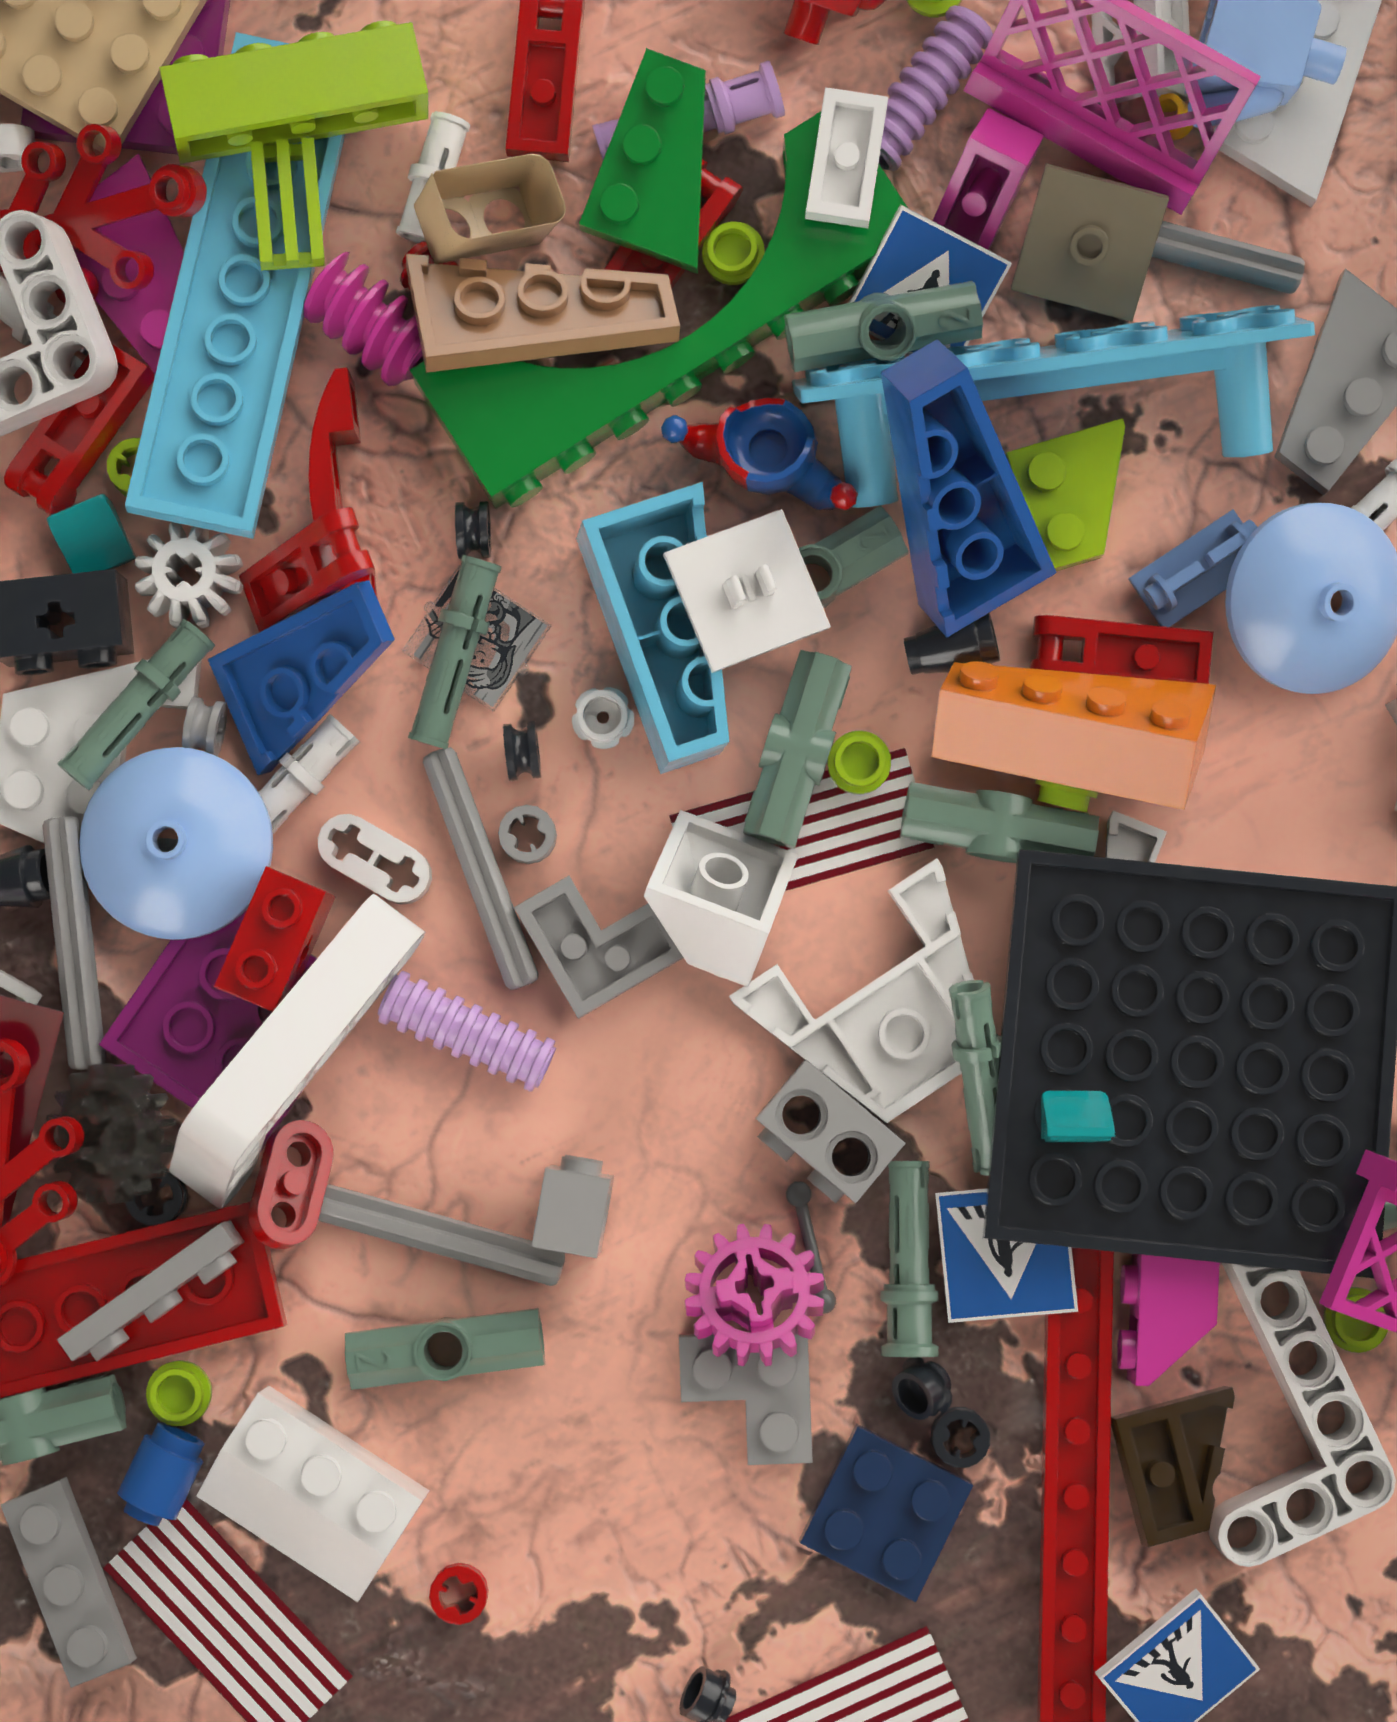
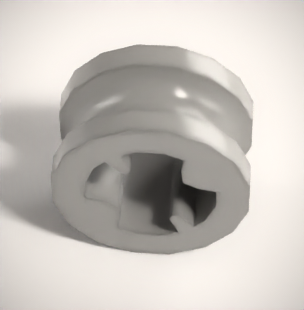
(204, 726)
(510, 842)

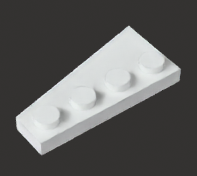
(1298, 138)

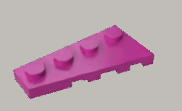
(141, 312)

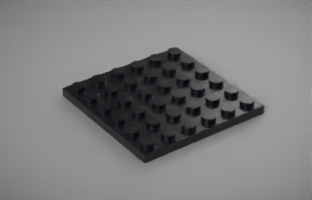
(1236, 1050)

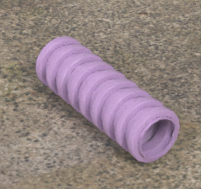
(929, 80)
(466, 1030)

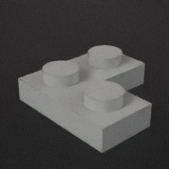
(590, 961)
(773, 1396)

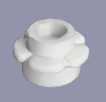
(596, 701)

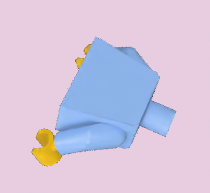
(1269, 40)

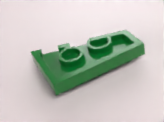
(653, 166)

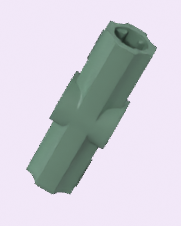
(842, 331)
(856, 552)
(797, 749)
(994, 823)
(403, 1352)
(43, 1420)

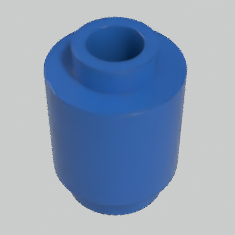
(161, 1474)

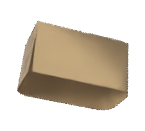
(445, 189)

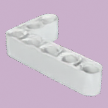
(52, 339)
(230, 1121)
(1305, 1396)

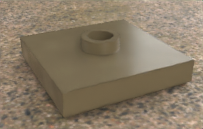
(1089, 242)

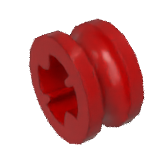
(452, 1613)

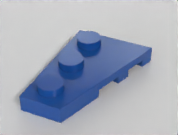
(299, 669)

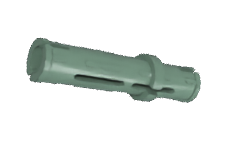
(455, 651)
(136, 704)
(978, 1052)

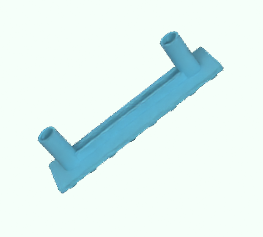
(1222, 342)

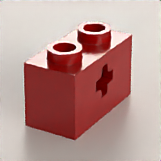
(274, 939)

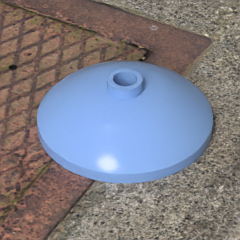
(1284, 592)
(218, 854)

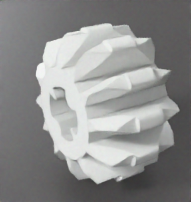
(183, 597)

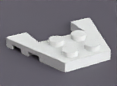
(40, 730)
(897, 1032)

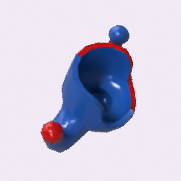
(766, 450)

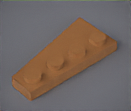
(505, 316)

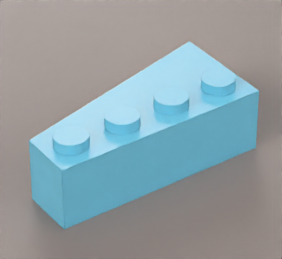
(649, 625)

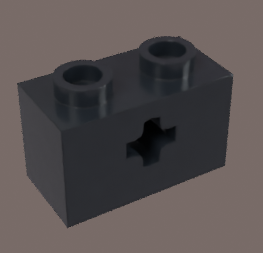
(92, 598)

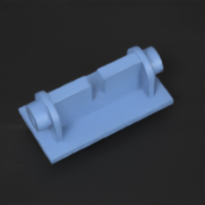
(1193, 570)

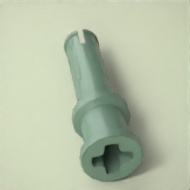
(909, 1293)

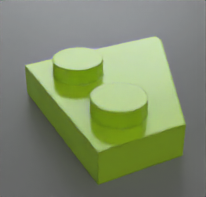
(1071, 490)

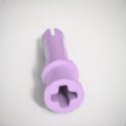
(725, 104)

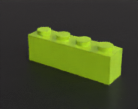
(295, 90)

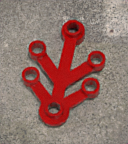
(82, 217)
(28, 1163)

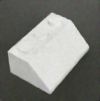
(311, 1492)

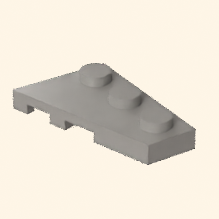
(1345, 388)

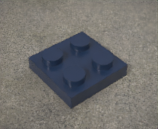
(886, 1512)

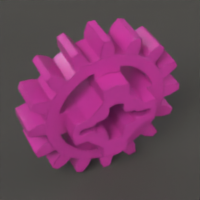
(731, 1302)

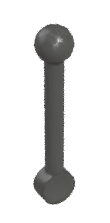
(799, 1195)

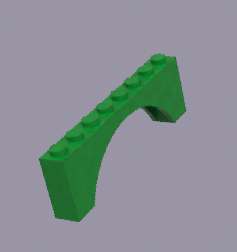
(530, 420)

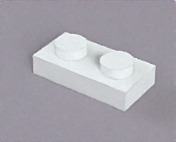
(846, 157)

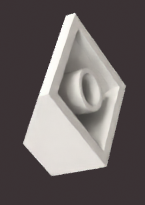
(718, 895)

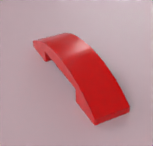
(333, 426)

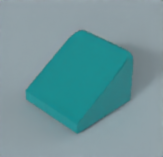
(91, 536)
(1076, 1116)

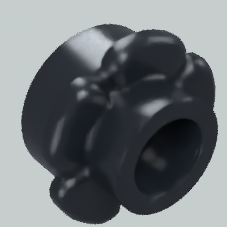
(922, 1388)
(708, 1696)

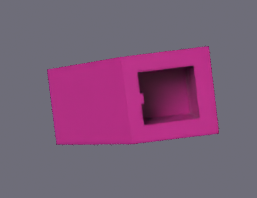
(1169, 1312)

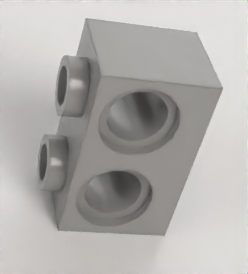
(838, 1119)
(573, 1207)

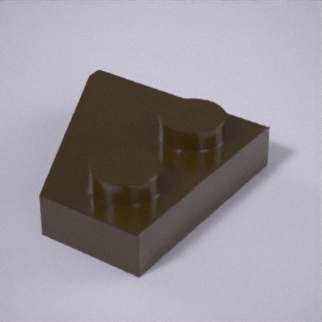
(1171, 1462)

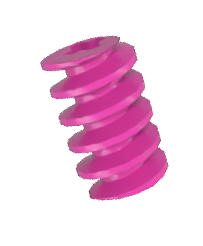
(365, 320)

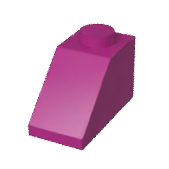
(987, 178)

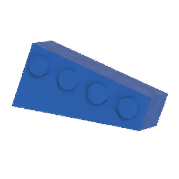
(959, 497)

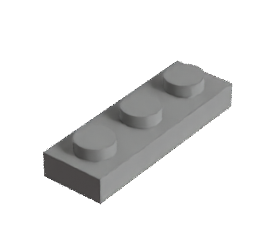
(153, 1294)
(68, 1582)

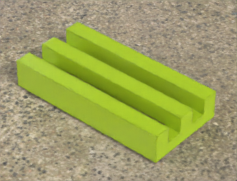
(283, 154)

